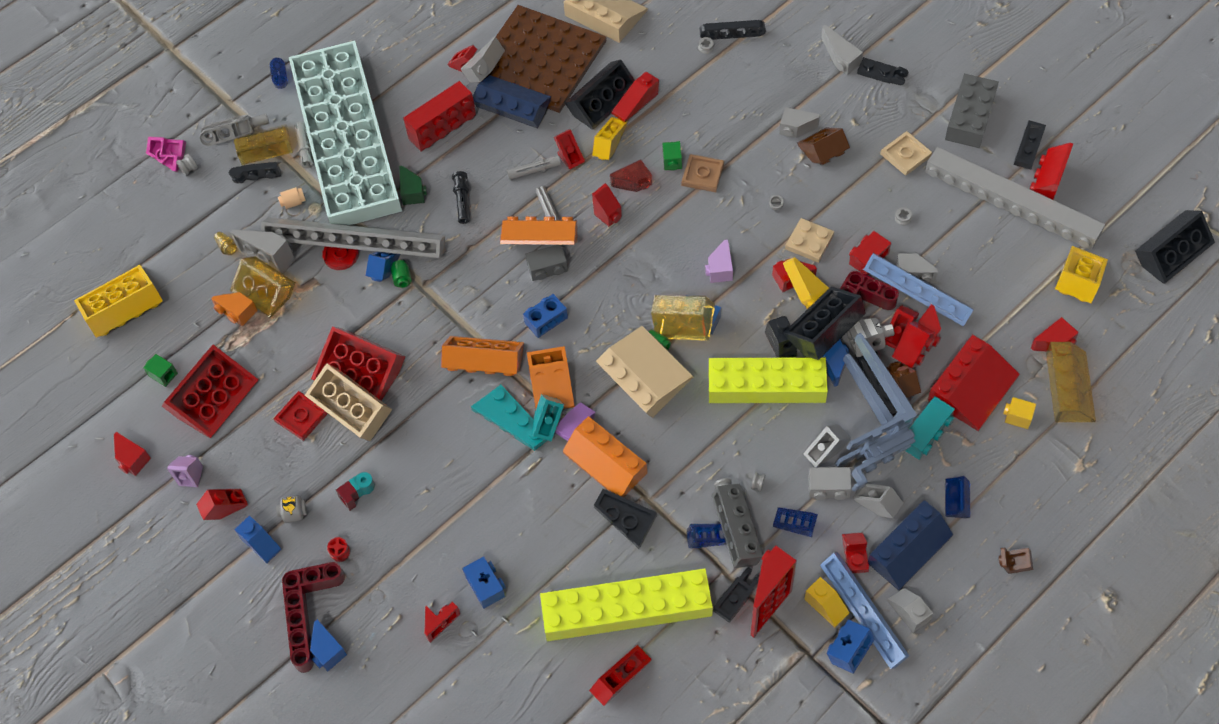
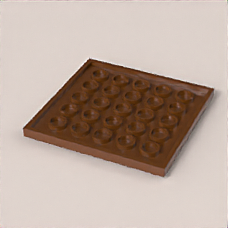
(545, 54)

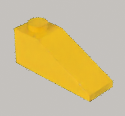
(608, 138)
(806, 284)

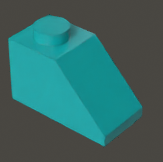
(547, 417)

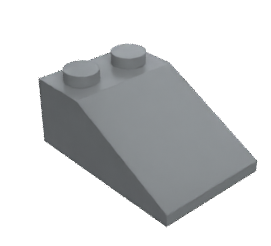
(266, 246)

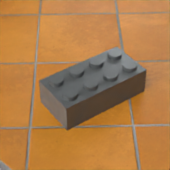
(971, 110)

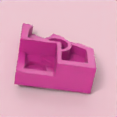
(166, 151)

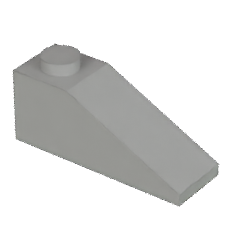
(843, 53)
(483, 61)

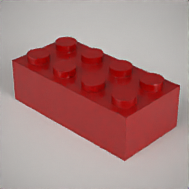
(440, 116)

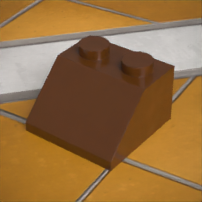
(824, 145)

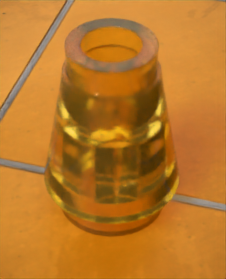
(225, 243)

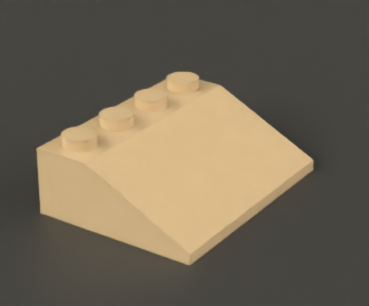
(606, 17)
(644, 370)

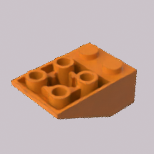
(550, 375)

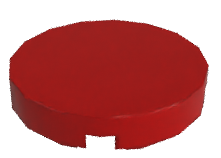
(339, 259)

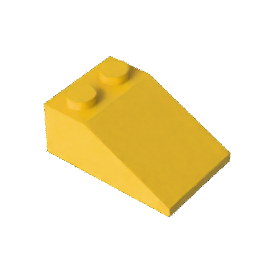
(1081, 274)

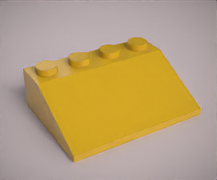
(118, 301)

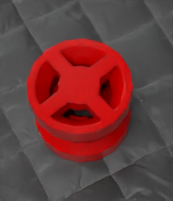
(335, 546)

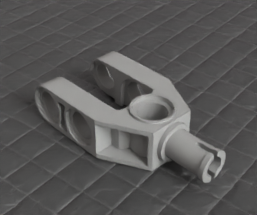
(237, 128)

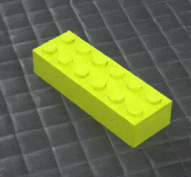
(767, 380)

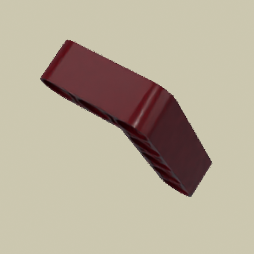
(865, 283)
(300, 610)

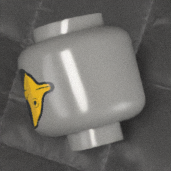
(291, 509)

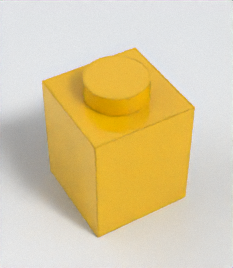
(1019, 412)

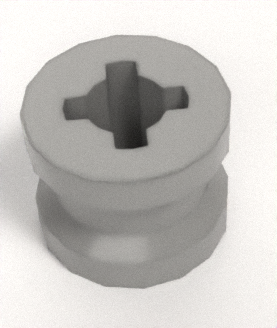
(186, 164)

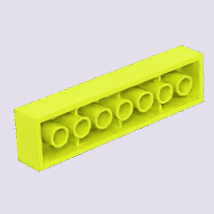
(626, 604)

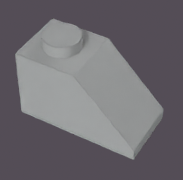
(798, 122)
(826, 445)
(879, 500)
(911, 609)

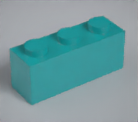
(929, 427)

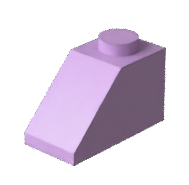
(720, 264)
(186, 470)

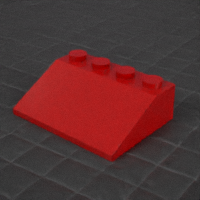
(361, 360)
(975, 382)
(210, 392)
(773, 586)

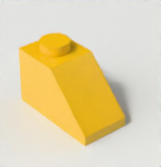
(826, 602)

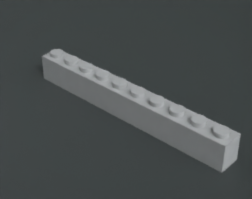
(1014, 198)
(356, 237)

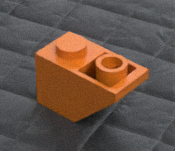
(235, 306)

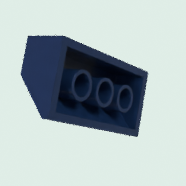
(511, 101)
(910, 545)

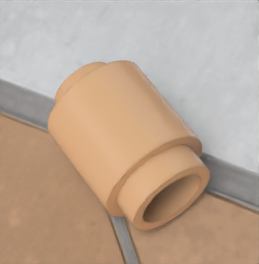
(291, 198)

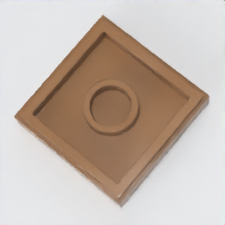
(702, 173)

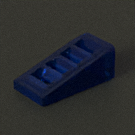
(799, 529)
(701, 542)

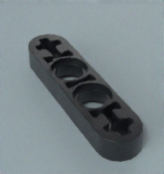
(757, 29)

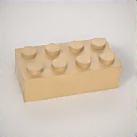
(348, 402)

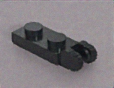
(882, 71)
(254, 172)
(736, 596)

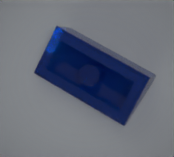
(957, 497)

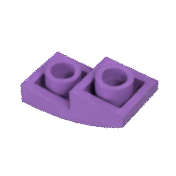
(573, 419)

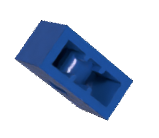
(476, 574)
(850, 646)

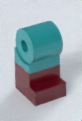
(355, 488)

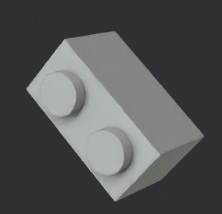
(829, 483)

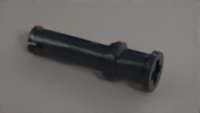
(460, 190)

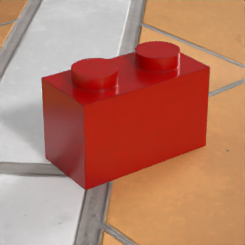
(870, 244)
(913, 345)

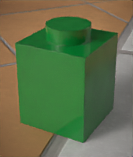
(672, 155)
(160, 370)

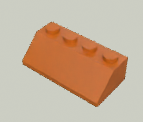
(539, 231)
(482, 355)
(605, 458)

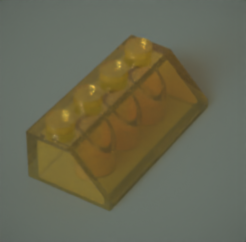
(1070, 383)

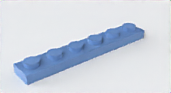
(918, 289)
(864, 610)

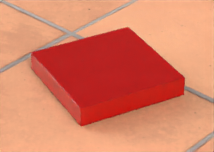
(300, 416)

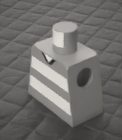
(873, 333)

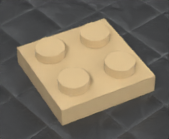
(906, 153)
(809, 240)

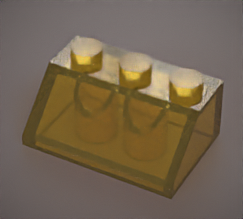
(263, 144)
(262, 285)
(683, 316)

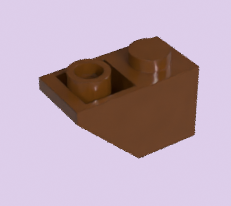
(905, 378)

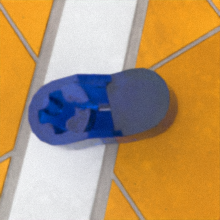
(278, 65)

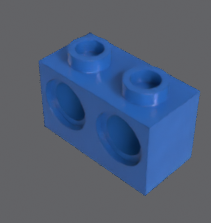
(548, 318)

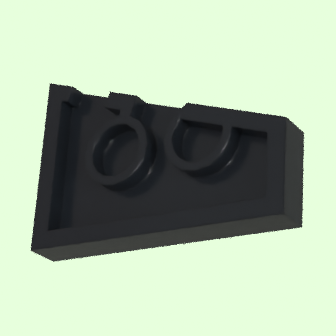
(626, 516)

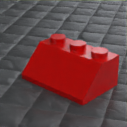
(1052, 169)

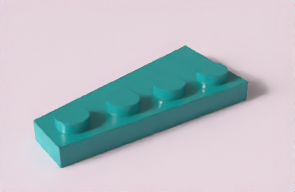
(509, 415)

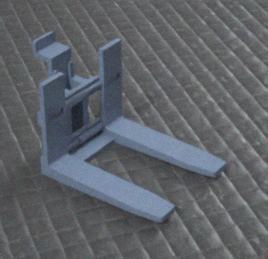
(897, 436)

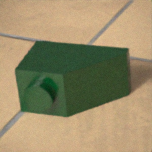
(411, 187)

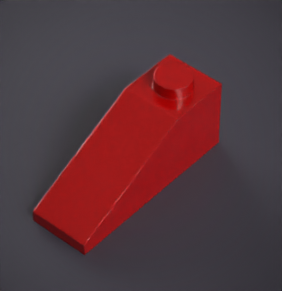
(637, 96)
(620, 675)

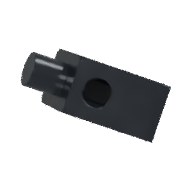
(776, 338)

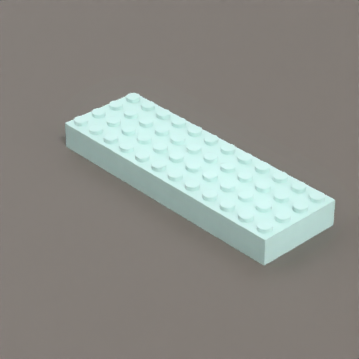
(344, 135)

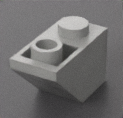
(917, 266)

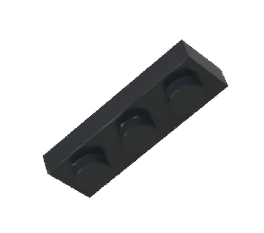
(1029, 144)

